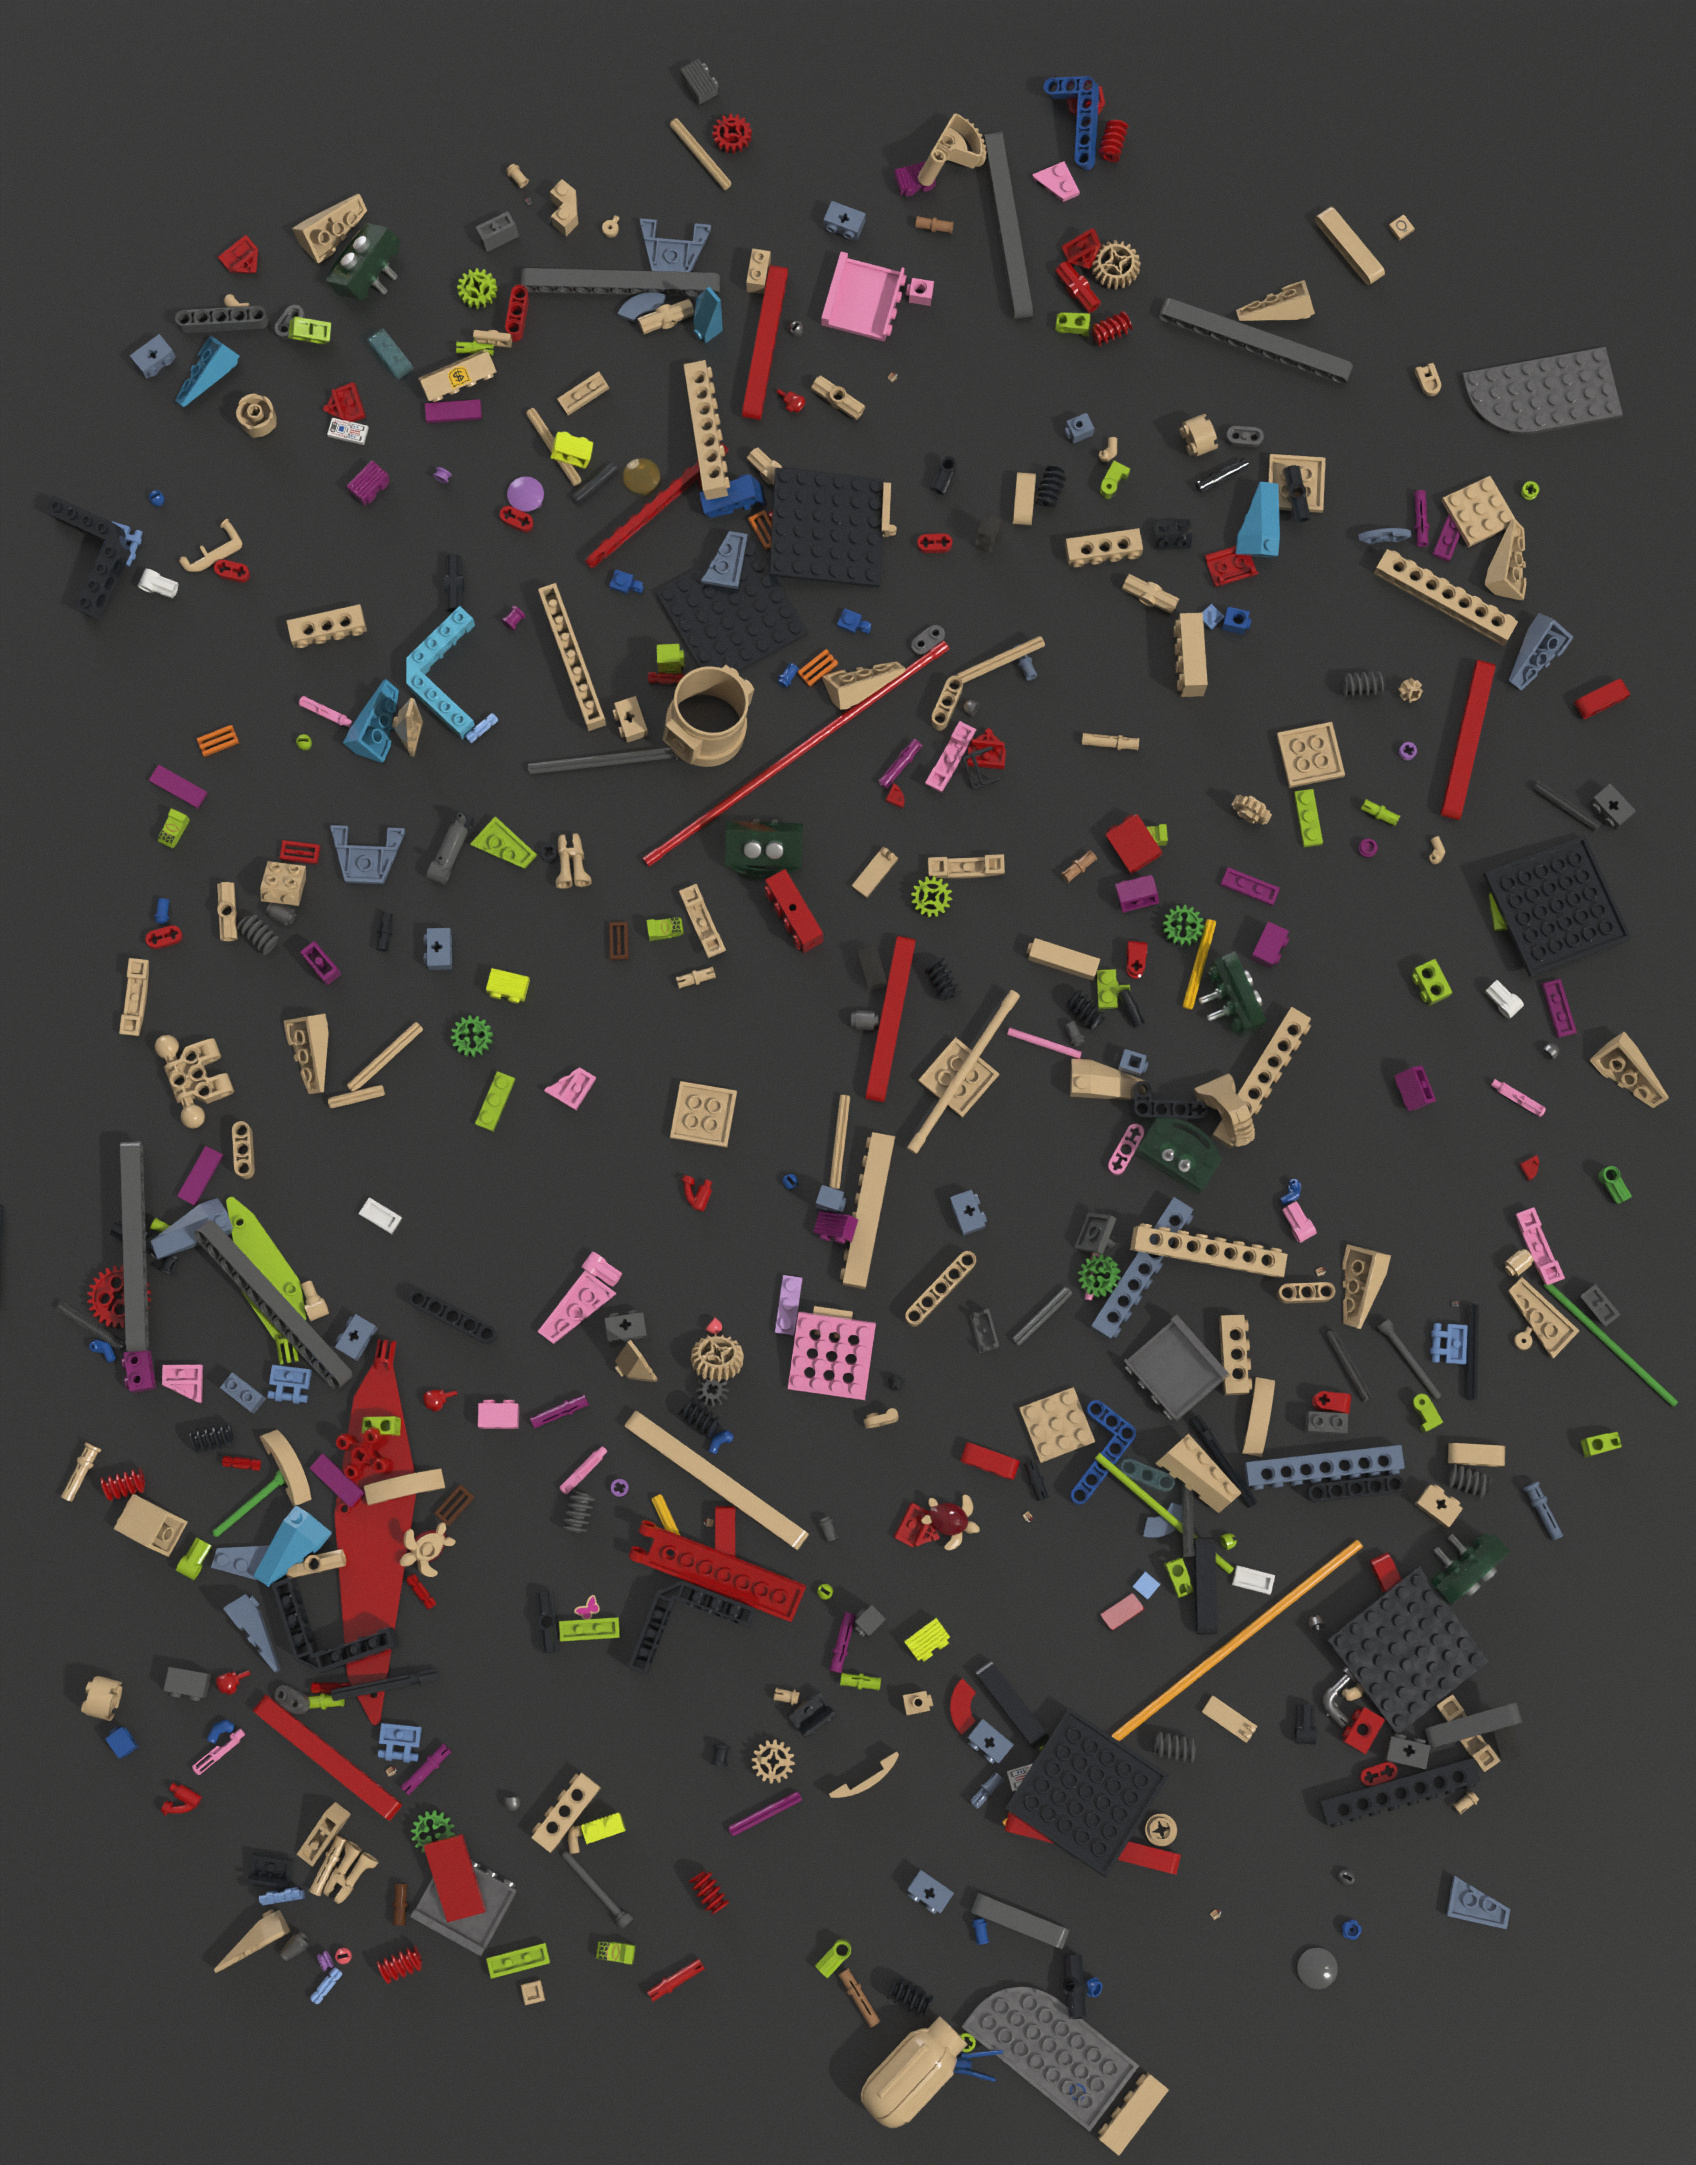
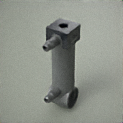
(442, 865)

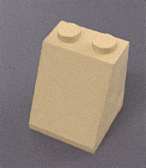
(150, 1525)

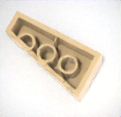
(1199, 1473)

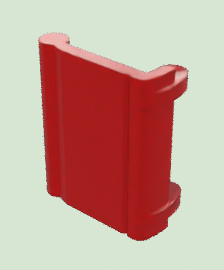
(1229, 567)

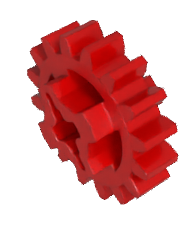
(730, 140)

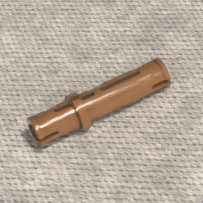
(859, 1998)

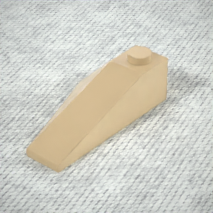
(853, 687)
(408, 726)
(633, 1365)

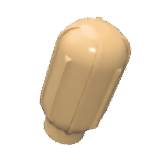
(912, 2074)

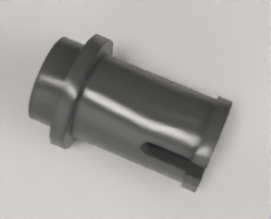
(1074, 1034)
(828, 1529)

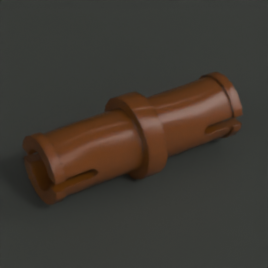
(400, 1904)

